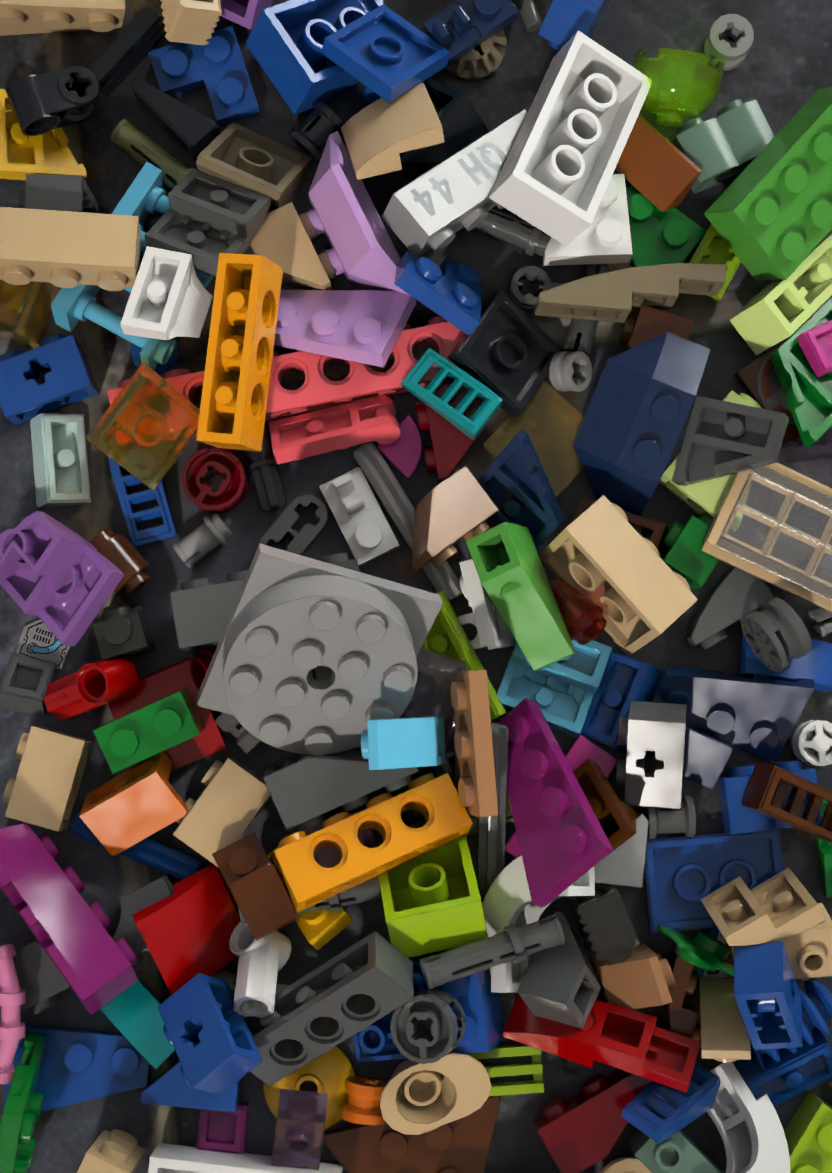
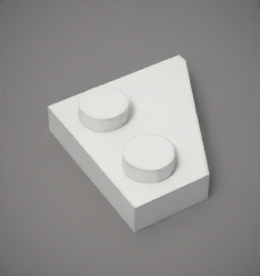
(605, 239)

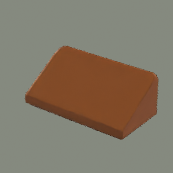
(656, 166)

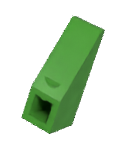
(521, 592)

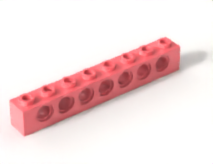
(322, 393)

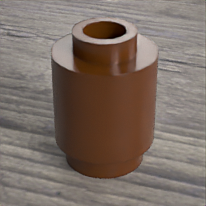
(126, 557)

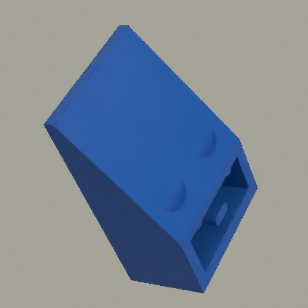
(480, 1007)

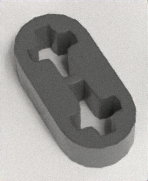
(289, 519)

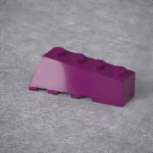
(62, 920)

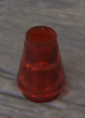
(580, 614)

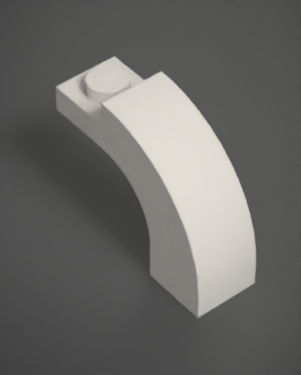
(510, 903)
(748, 1126)

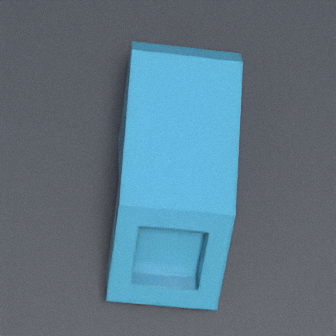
(404, 742)

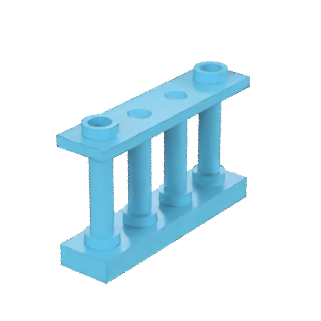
(79, 303)

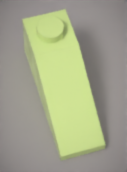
(787, 303)

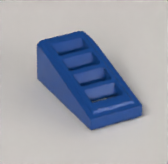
(132, 518)
(672, 1104)

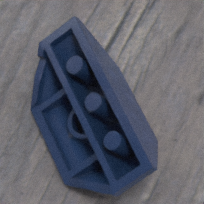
(638, 418)

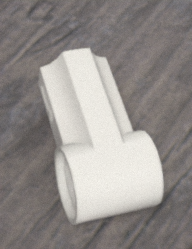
(257, 969)

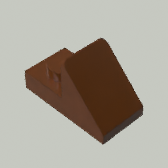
(614, 816)
(255, 886)

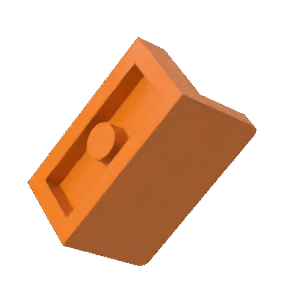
(133, 805)

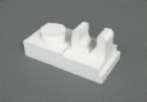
(359, 516)
(489, 623)

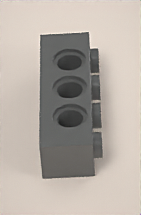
(331, 1006)

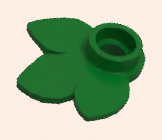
(701, 951)

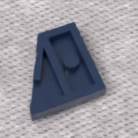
(522, 489)

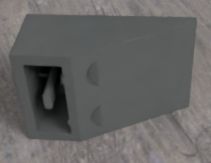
(312, 785)

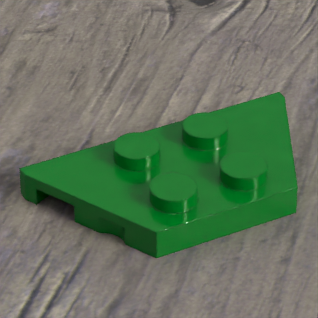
(806, 394)
(22, 1109)

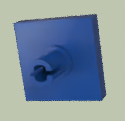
(385, 54)

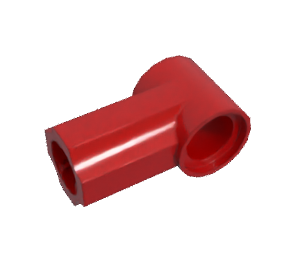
(91, 687)

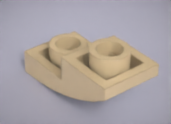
(722, 1025)

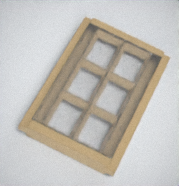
(778, 531)

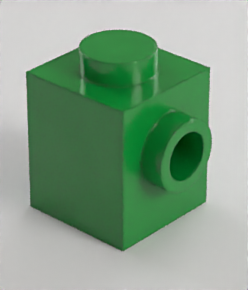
(684, 550)

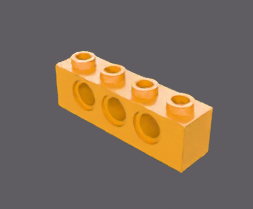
(240, 352)
(311, 883)

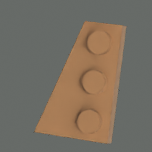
(474, 744)

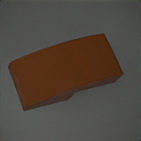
(678, 1016)

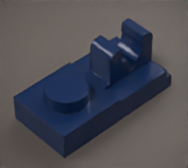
(469, 24)

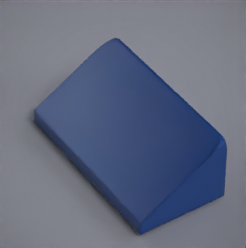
(622, 681)
(791, 1075)

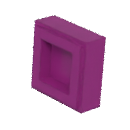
(223, 1130)

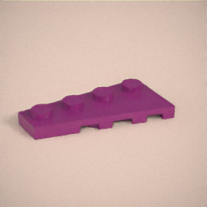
(549, 809)

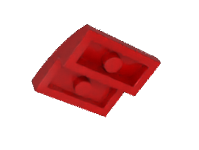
(163, 683)
(190, 928)

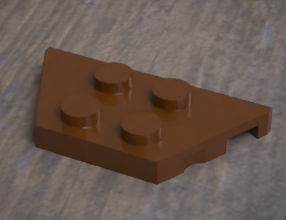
(451, 1148)

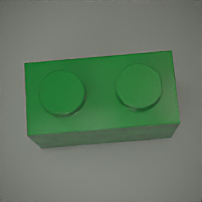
(149, 730)

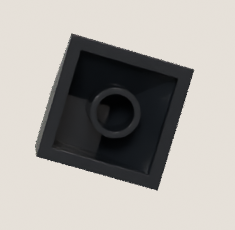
(459, 123)

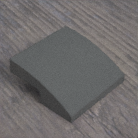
(208, 219)

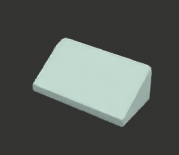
(60, 460)

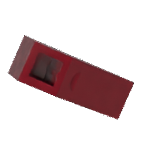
(589, 1123)

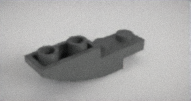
(727, 602)

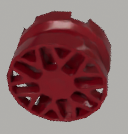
(215, 480)

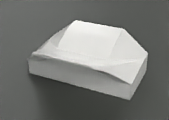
(166, 298)

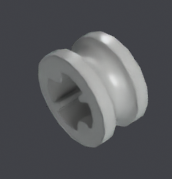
(570, 371)

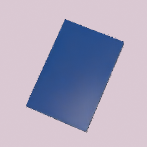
(689, 868)

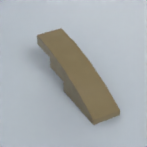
(613, 293)

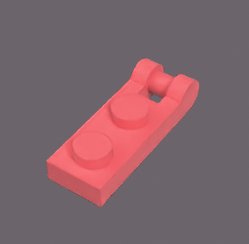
(335, 429)

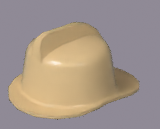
(434, 1093)

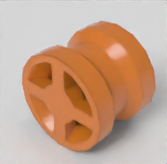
(363, 1100)

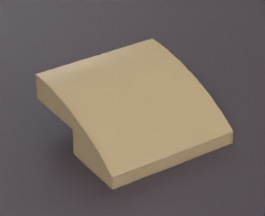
(386, 129)
(764, 913)

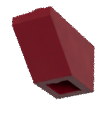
(447, 442)

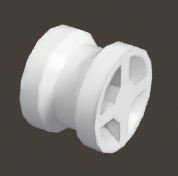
(820, 742)

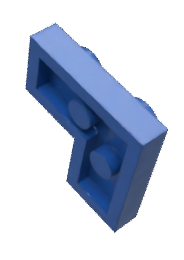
(214, 65)
(448, 290)

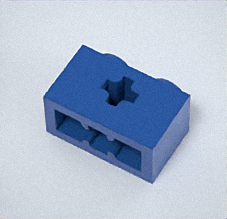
(66, 382)
(768, 996)
(208, 1035)

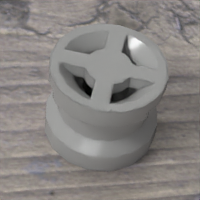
(721, 48)

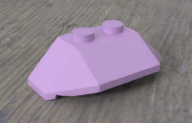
(350, 223)

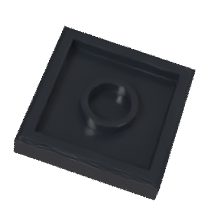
(506, 353)

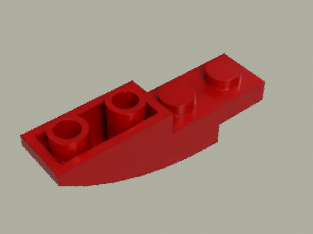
(612, 1037)

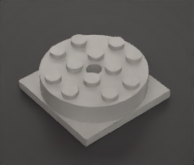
(316, 652)

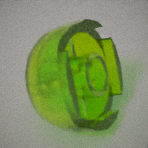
(680, 84)

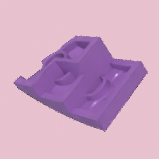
(55, 575)

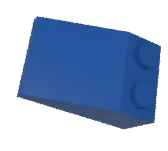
(290, 44)

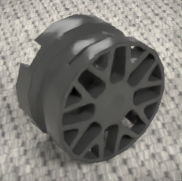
(776, 634)
(427, 1026)

